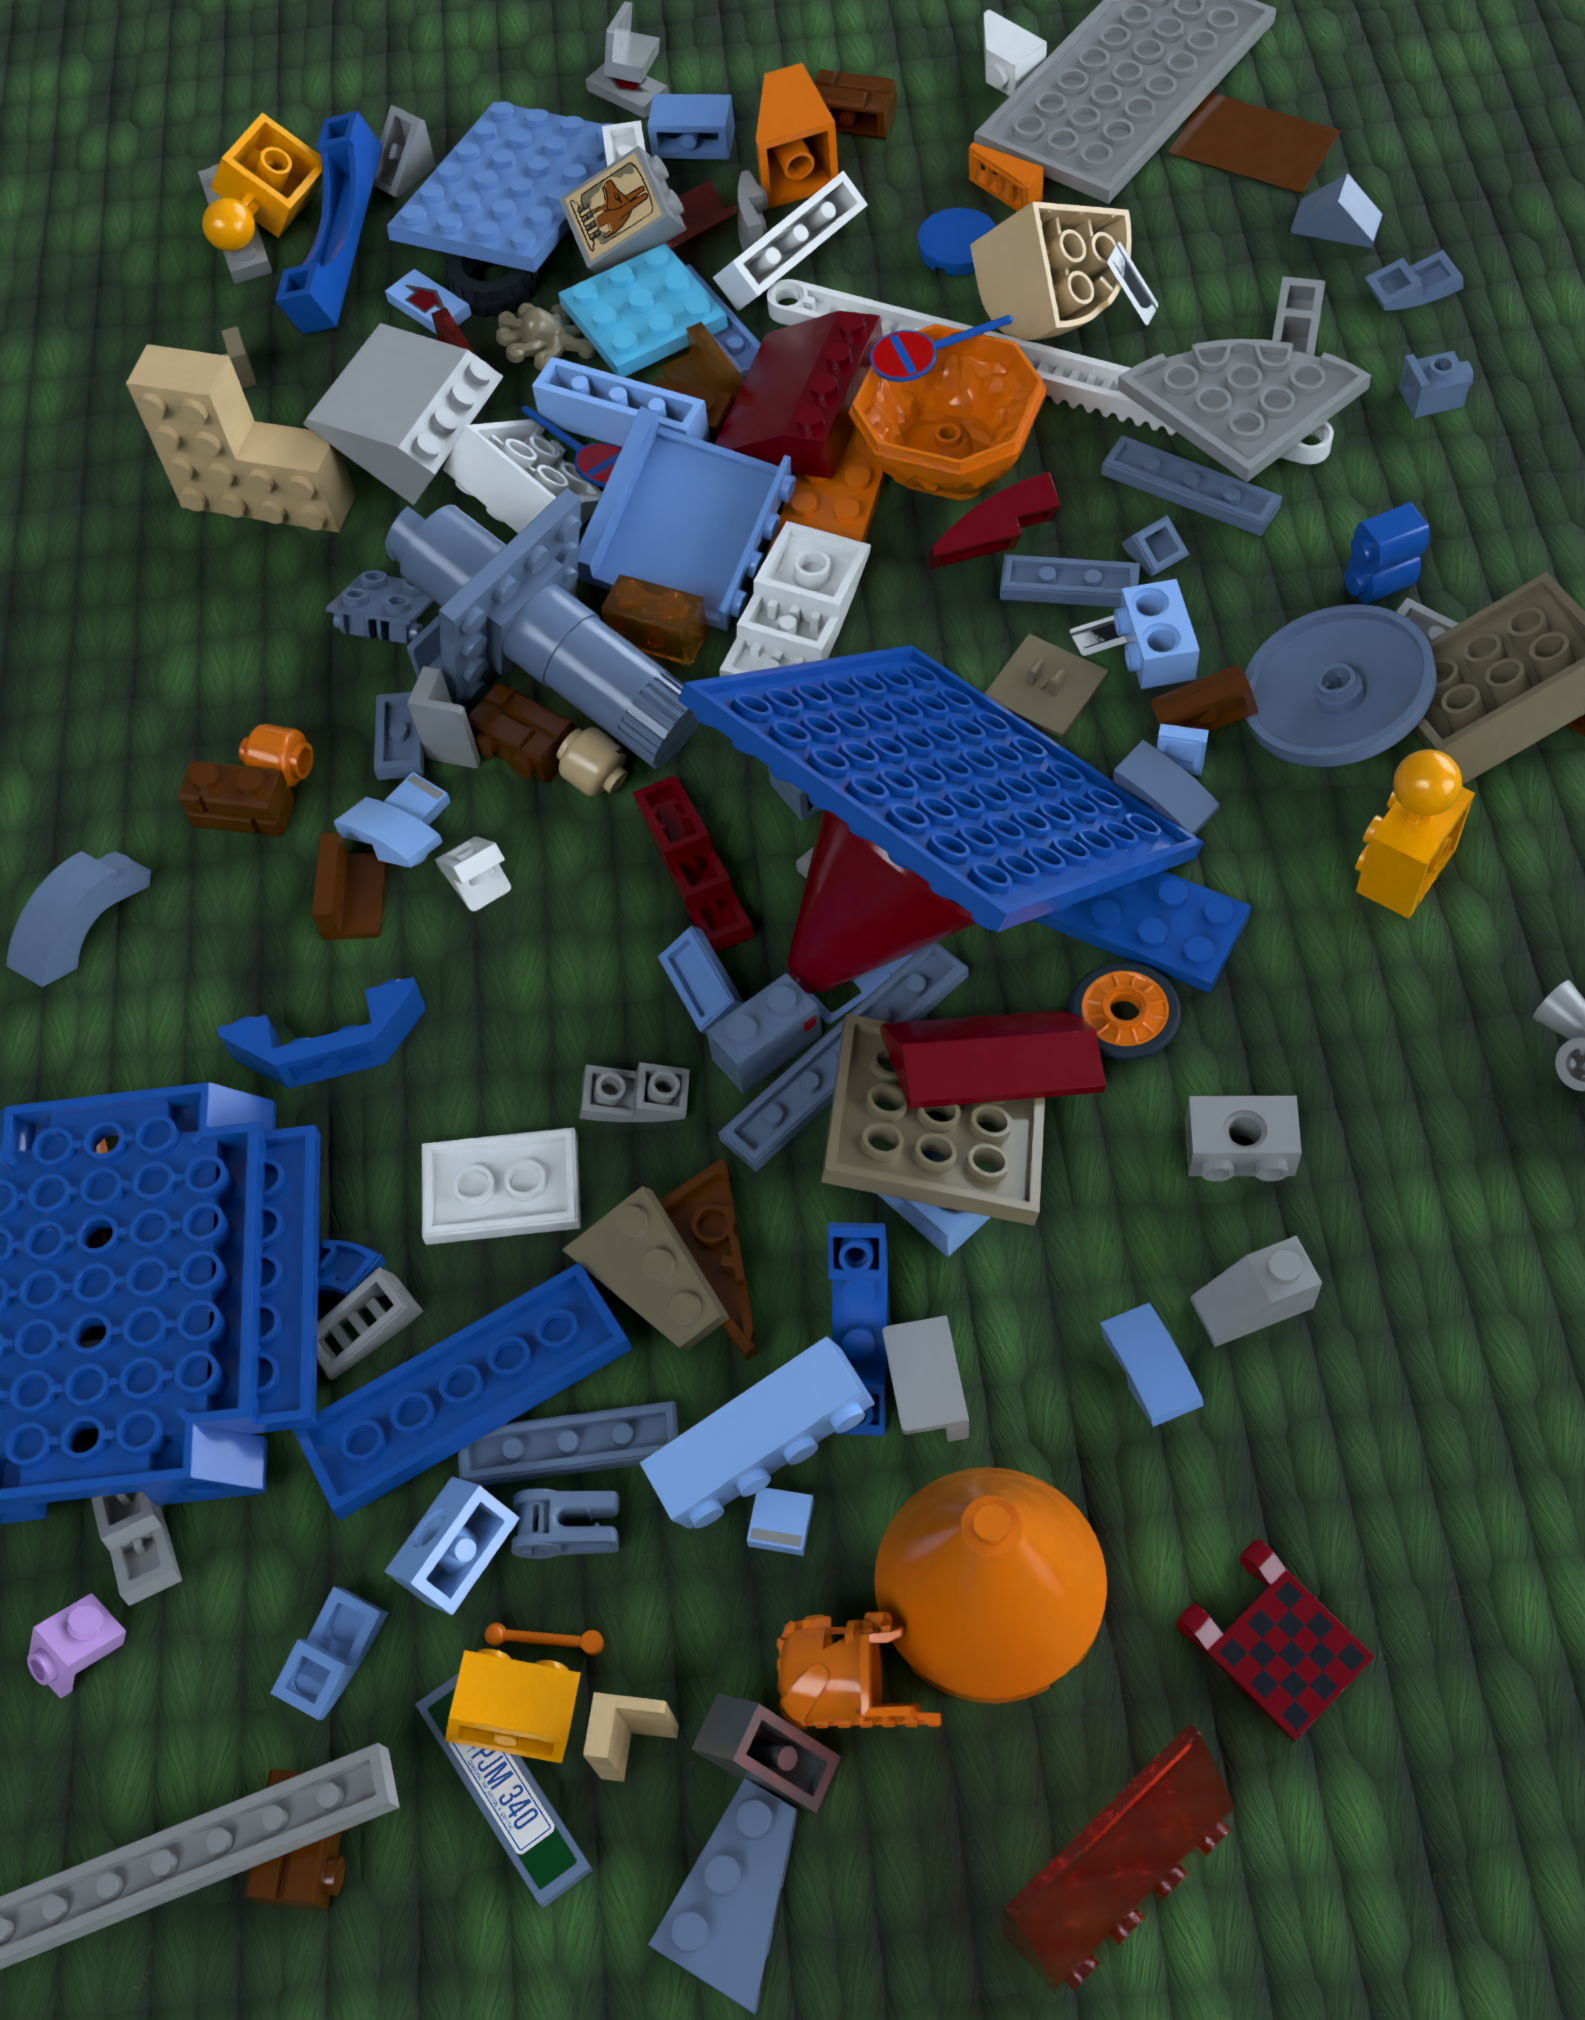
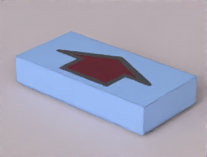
(421, 296)

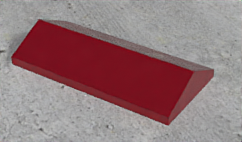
(994, 1058)

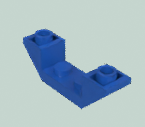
(392, 1011)
(861, 1310)

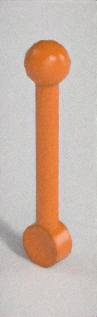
(590, 1641)

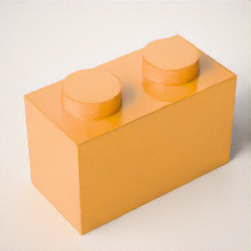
(513, 1705)

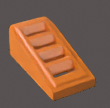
(1016, 179)

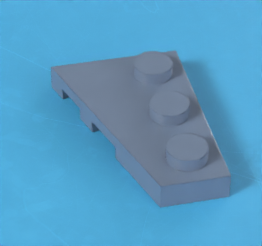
(731, 1897)

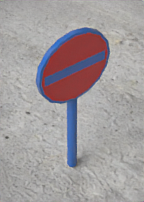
(911, 354)
(591, 461)

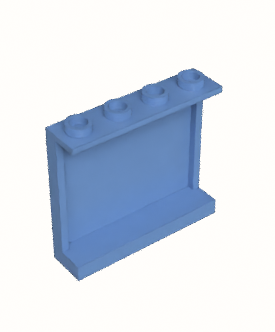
(684, 517)

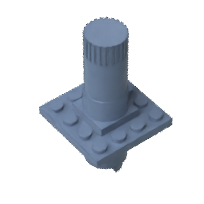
(523, 610)

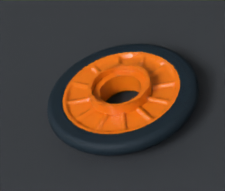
(1132, 983)

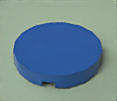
(947, 237)

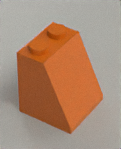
(794, 137)

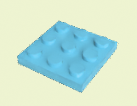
(641, 309)

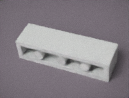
(790, 241)

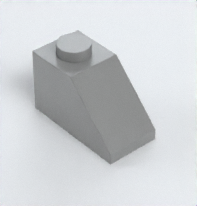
(1258, 1292)

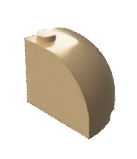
(1050, 267)

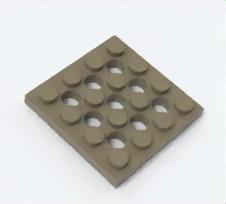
(904, 1170)

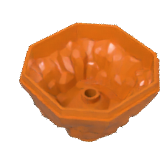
(957, 422)

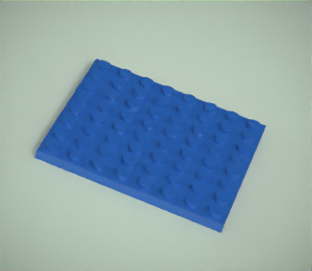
(944, 781)

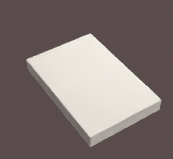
(500, 1186)

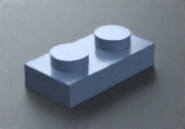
(396, 739)

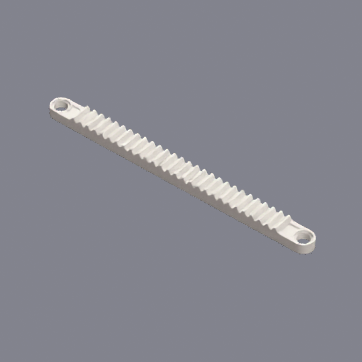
(1063, 373)

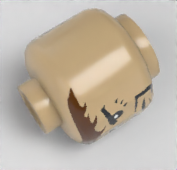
(592, 761)

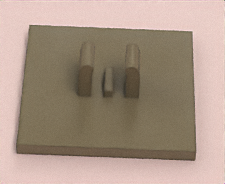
(1046, 685)

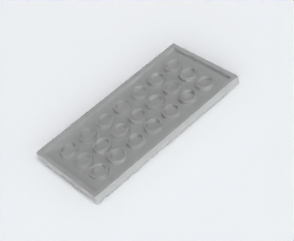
(1122, 87)

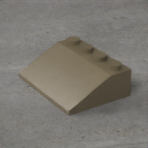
(1507, 677)

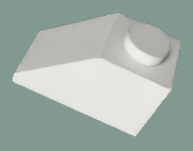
(1009, 53)

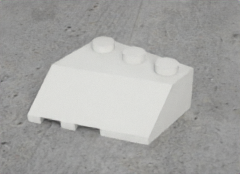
(515, 471)

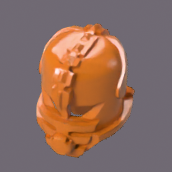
(840, 1681)

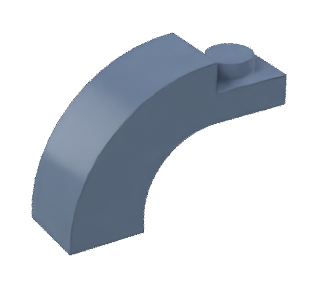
(64, 908)

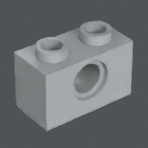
(1265, 1120)

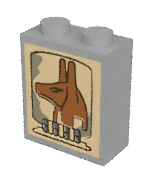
(623, 211)

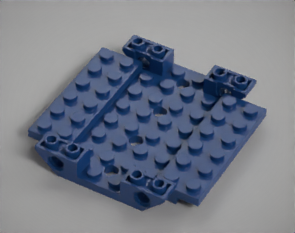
(197, 1291)

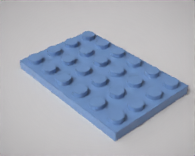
(503, 187)

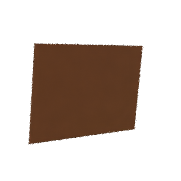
(1255, 142)

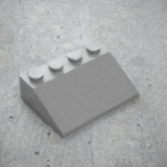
(403, 406)

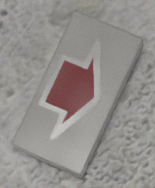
(626, 94)

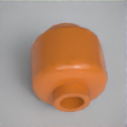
(278, 749)

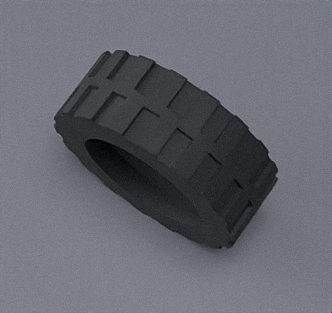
(493, 296)

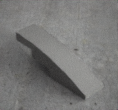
(135, 1537)

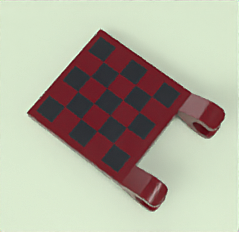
(1282, 1648)

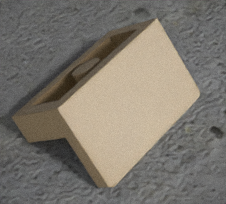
(612, 1724)

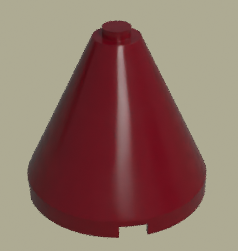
(862, 911)

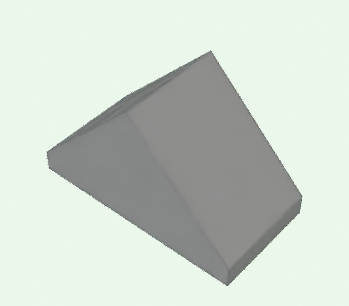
(404, 153)

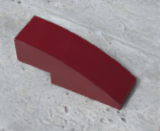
(997, 522)

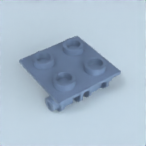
(380, 607)

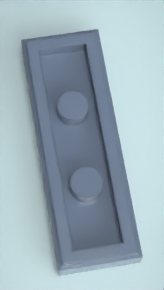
(1066, 580)

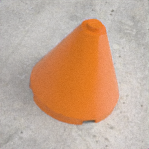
(991, 1584)

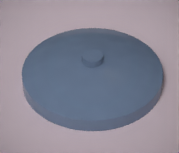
(1340, 685)

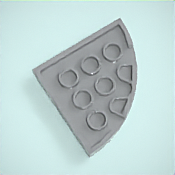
(1244, 397)

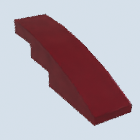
(693, 863)

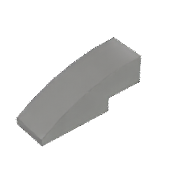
(1299, 313)

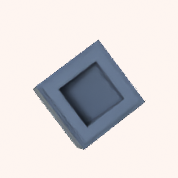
(1156, 546)

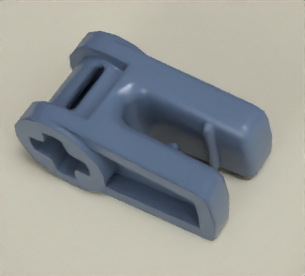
(554, 1509)

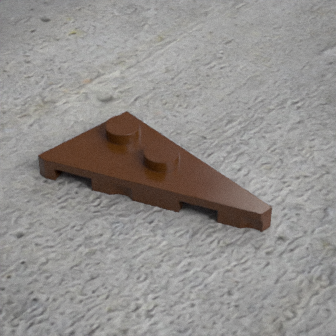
(707, 1224)

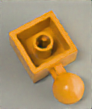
(263, 180)
(1416, 834)

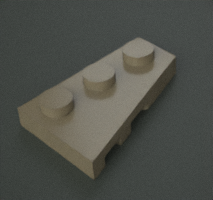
(650, 1269)

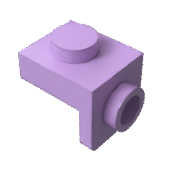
(72, 1643)

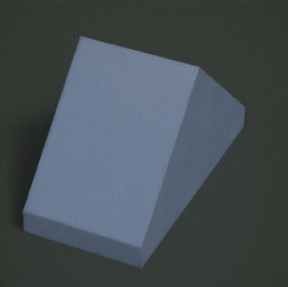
(1338, 214)

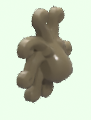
(540, 335)

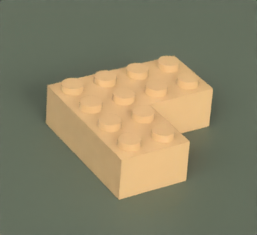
(225, 458)

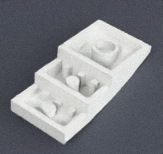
(797, 600)

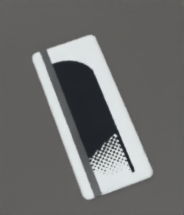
(1132, 283)
(1096, 636)

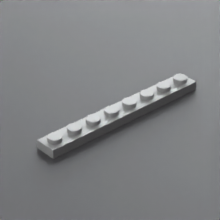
(196, 1853)

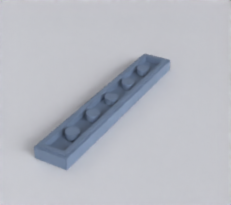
(809, 1083)

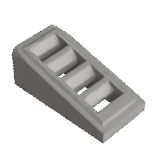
(371, 1336)

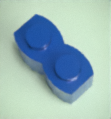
(1386, 553)

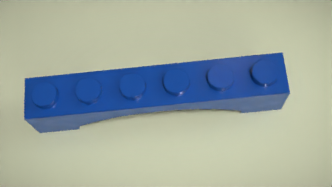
(316, 289)

